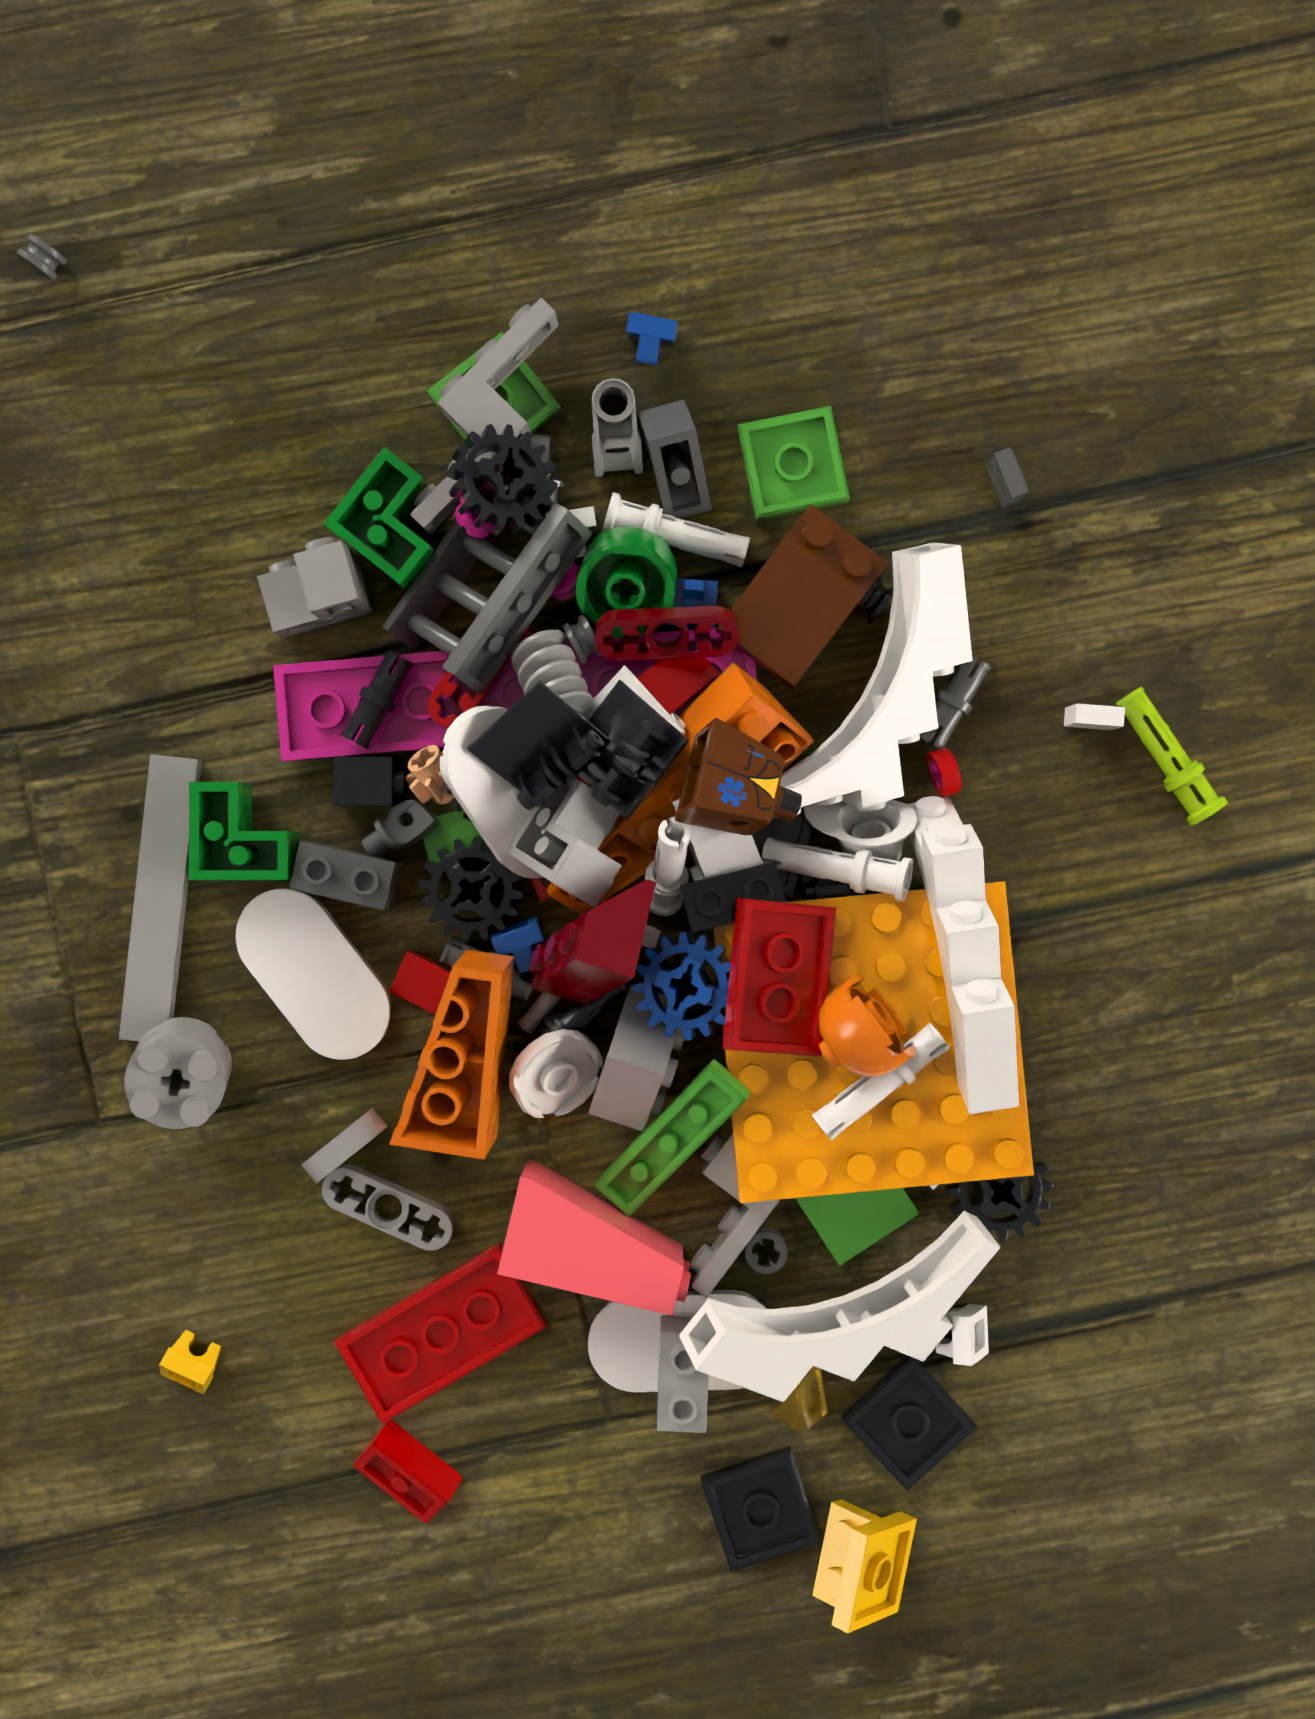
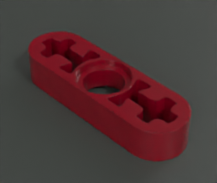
(701, 616)

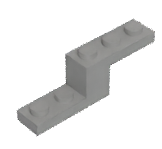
(473, 402)
(737, 1224)

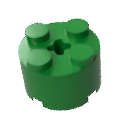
(631, 555)

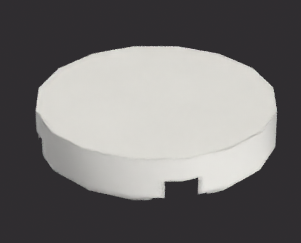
(555, 1073)

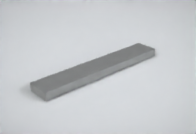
(159, 897)

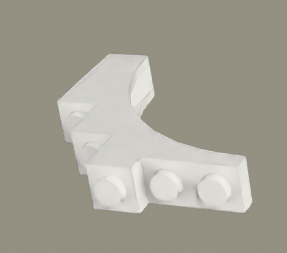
(923, 640)
(969, 956)
(842, 1335)

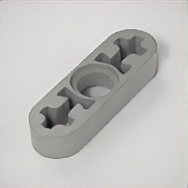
(369, 1215)

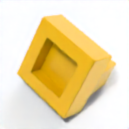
(188, 1369)

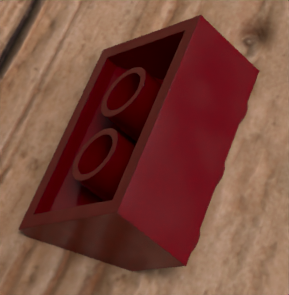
(595, 949)

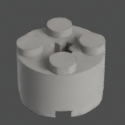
(173, 1099)

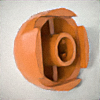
(862, 1030)

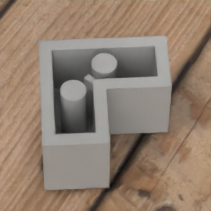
(315, 589)
(564, 842)
(636, 1067)

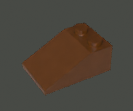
(803, 595)

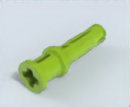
(1189, 772)

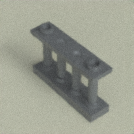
(509, 609)

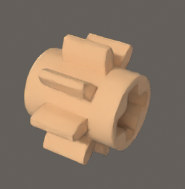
(425, 776)

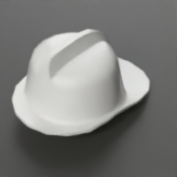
(856, 830)

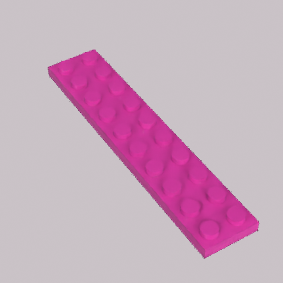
(321, 697)

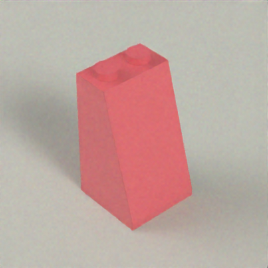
(589, 1246)

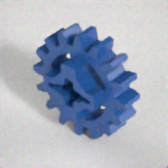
(666, 978)

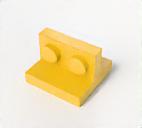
(863, 1564)

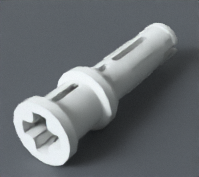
(678, 532)
(669, 867)
(859, 870)

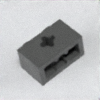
(346, 875)

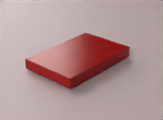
(778, 977)

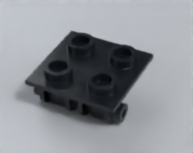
(538, 745)
(637, 751)

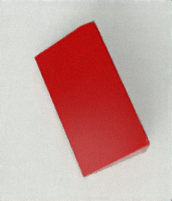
(421, 980)
(408, 1471)

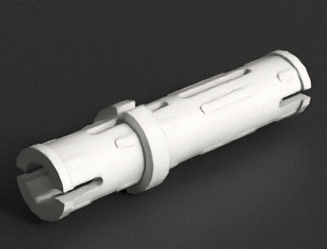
(870, 1091)

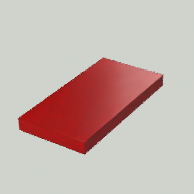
(439, 1334)

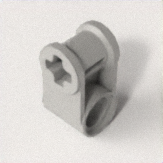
(616, 437)

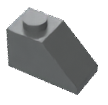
(675, 459)

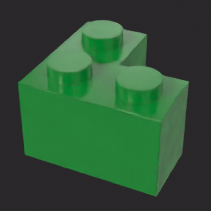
(374, 515)
(223, 837)

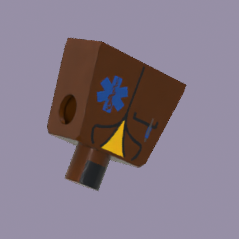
(734, 783)

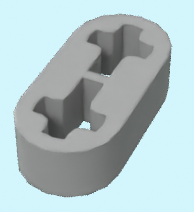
(344, 1145)

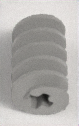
(549, 659)

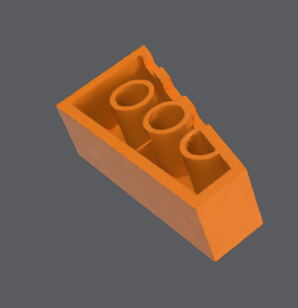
(461, 1067)

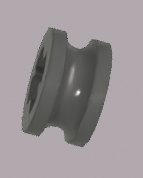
(41, 257)
(581, 639)
(779, 1245)

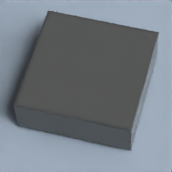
(1007, 477)

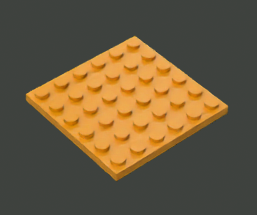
(918, 1130)

